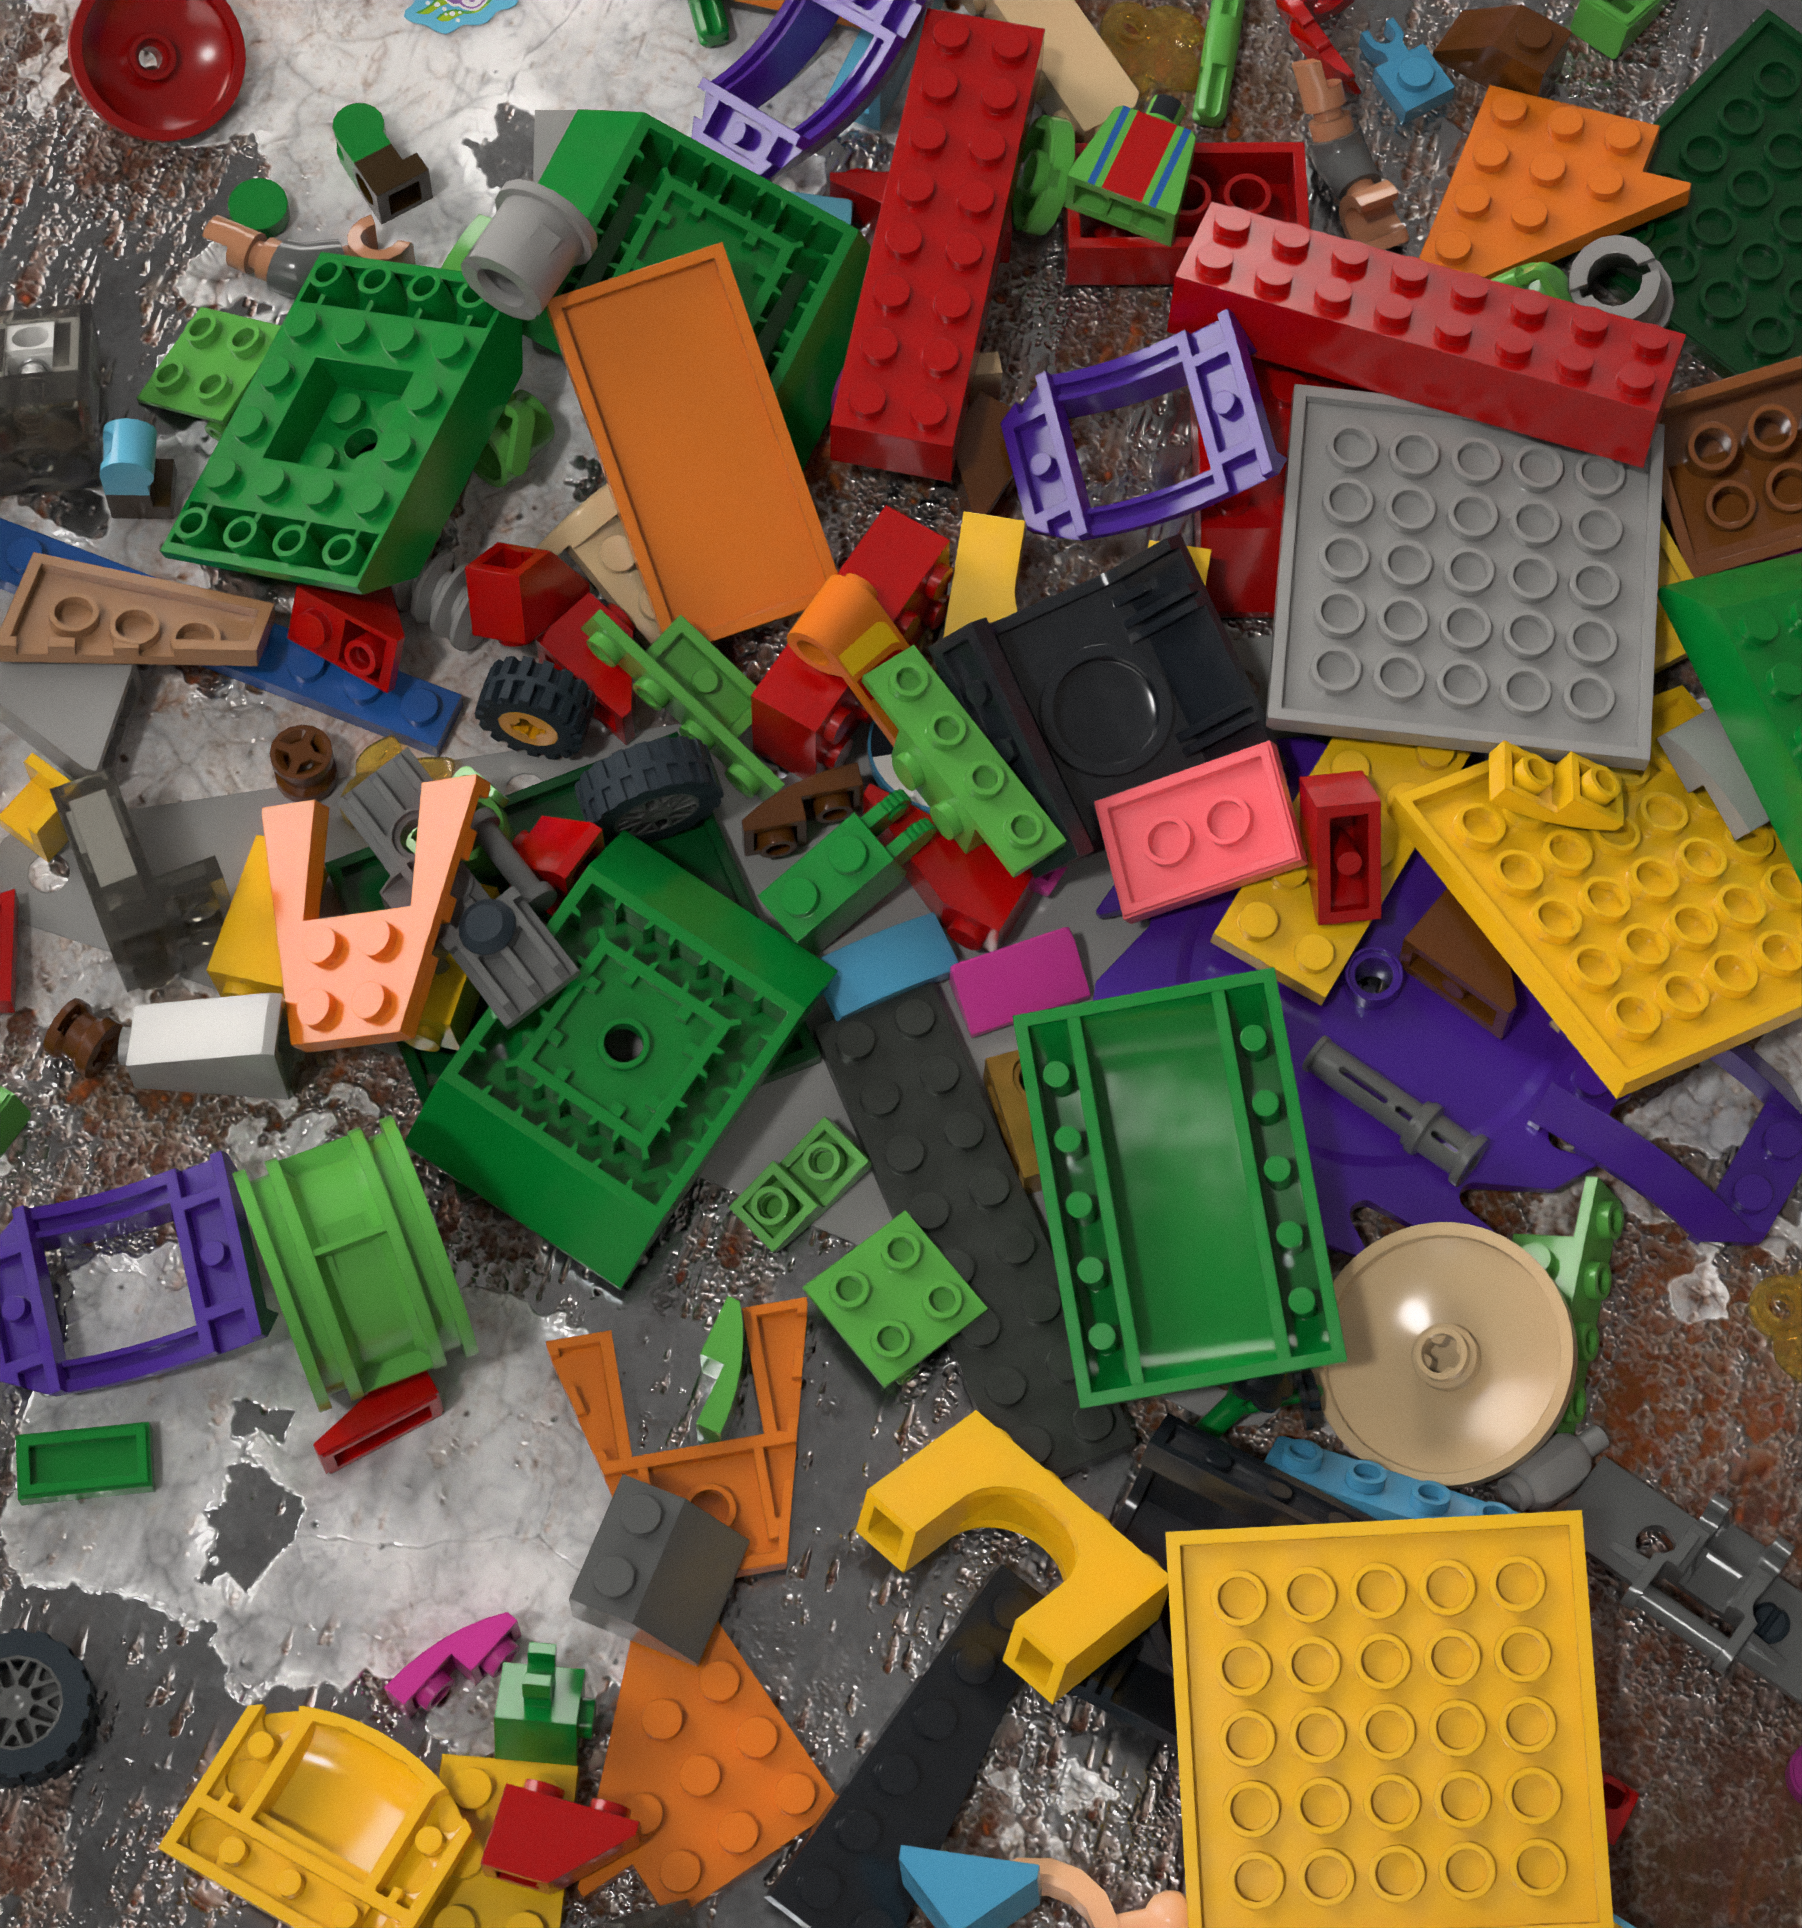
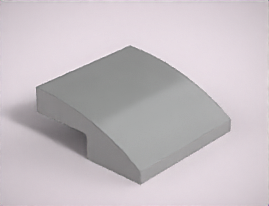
(1707, 758)

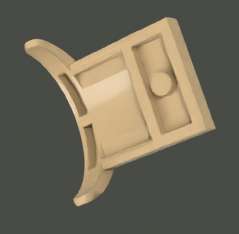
(600, 549)

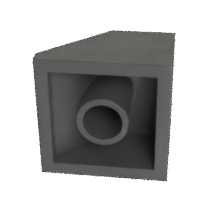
(658, 1571)

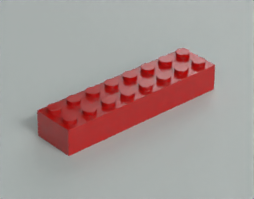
(937, 246)
(1430, 333)

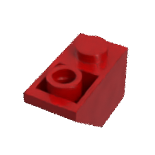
(519, 592)
(350, 631)
(552, 1841)

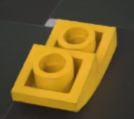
(1565, 794)

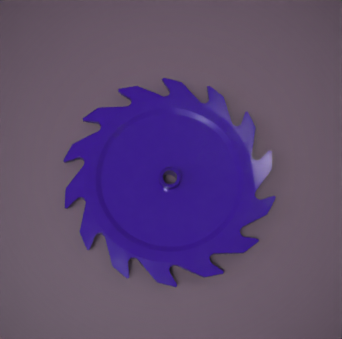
(1400, 1033)

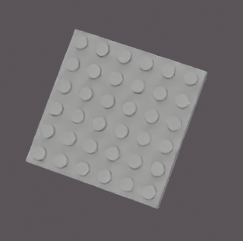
(1462, 584)

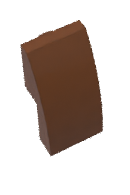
(780, 821)

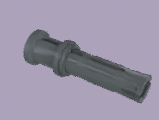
(1428, 1120)

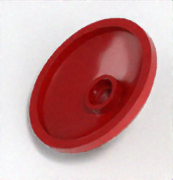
(196, 71)

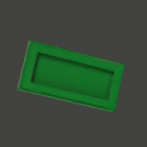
(85, 1463)

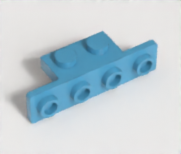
(1371, 1487)

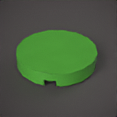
(1043, 182)

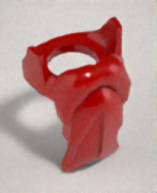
(1303, 22)

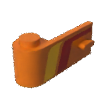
(847, 637)

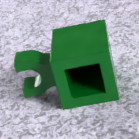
(542, 1709)

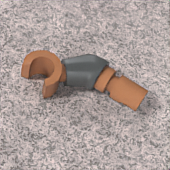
(1346, 162)
(289, 262)

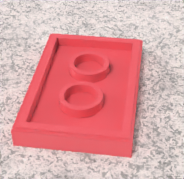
(1200, 832)

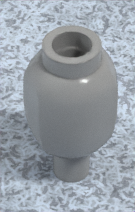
(1552, 1471)

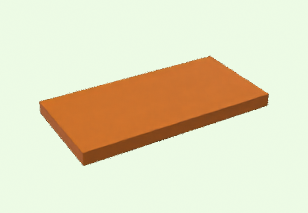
(693, 444)

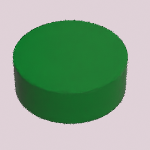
(260, 206)

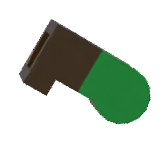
(374, 165)

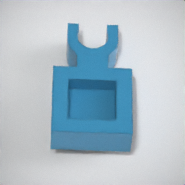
(1406, 78)

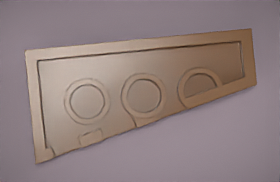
(120, 617)

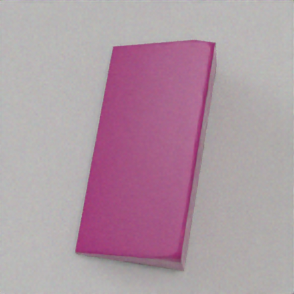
(1018, 980)

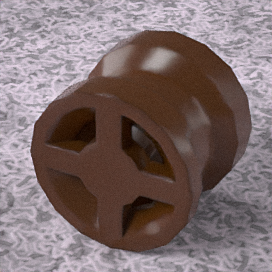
(298, 748)
(82, 1038)

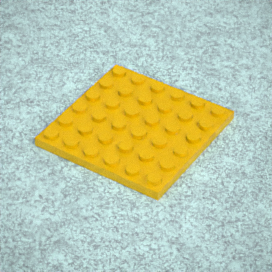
(1634, 937)
(1389, 1725)

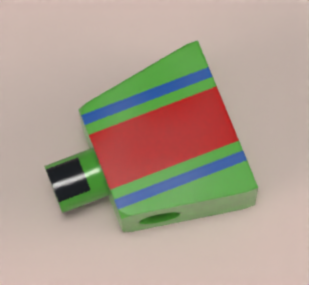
(1136, 170)

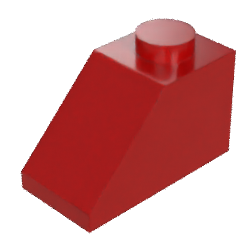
(613, 687)
(1342, 846)
(559, 852)

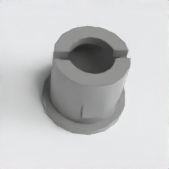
(527, 249)
(1654, 299)

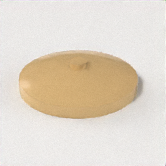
(1450, 1355)

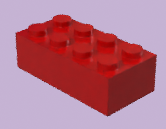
(1245, 175)
(808, 716)

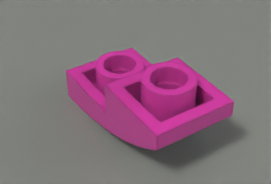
(471, 1650)

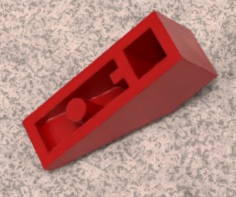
(967, 891)

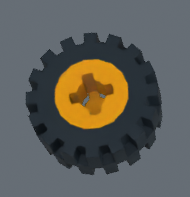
(535, 707)

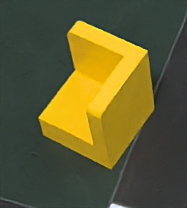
(33, 813)

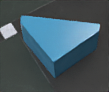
(969, 1889)

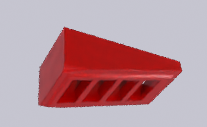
(378, 1420)

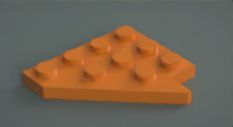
(1545, 184)
(704, 1774)

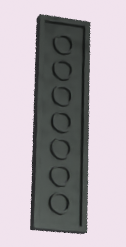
(951, 1173)

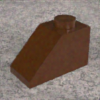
(1506, 48)
(982, 464)
(1461, 965)

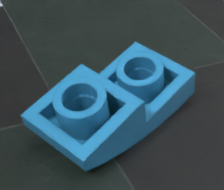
(888, 965)

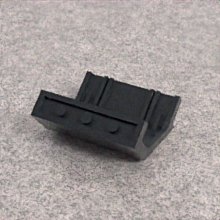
(1105, 689)
(1191, 1485)

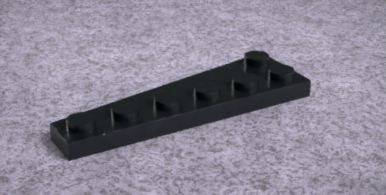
(910, 1774)

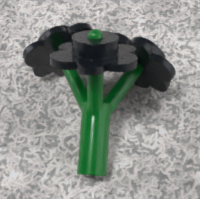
(1267, 1396)

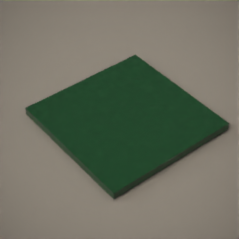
(1740, 236)

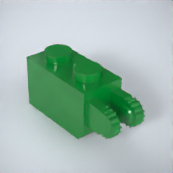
(845, 874)

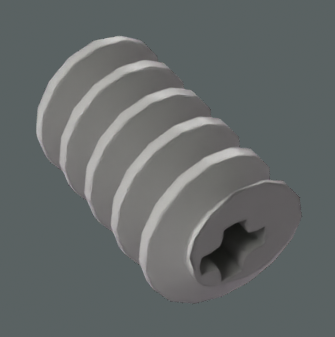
(440, 599)

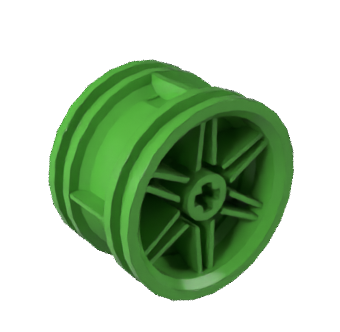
(357, 1263)

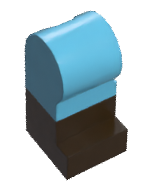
(131, 474)

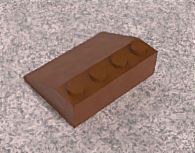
(1735, 468)

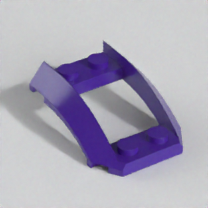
(765, 145)
(1228, 411)
(1749, 1190)
(215, 1259)

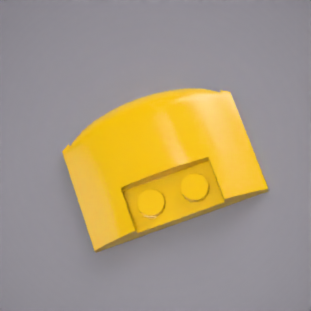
(321, 1823)

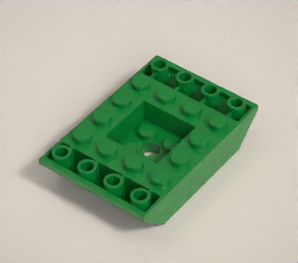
(669, 195)
(358, 362)
(603, 1146)

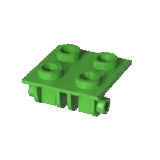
(210, 367)
(895, 1300)

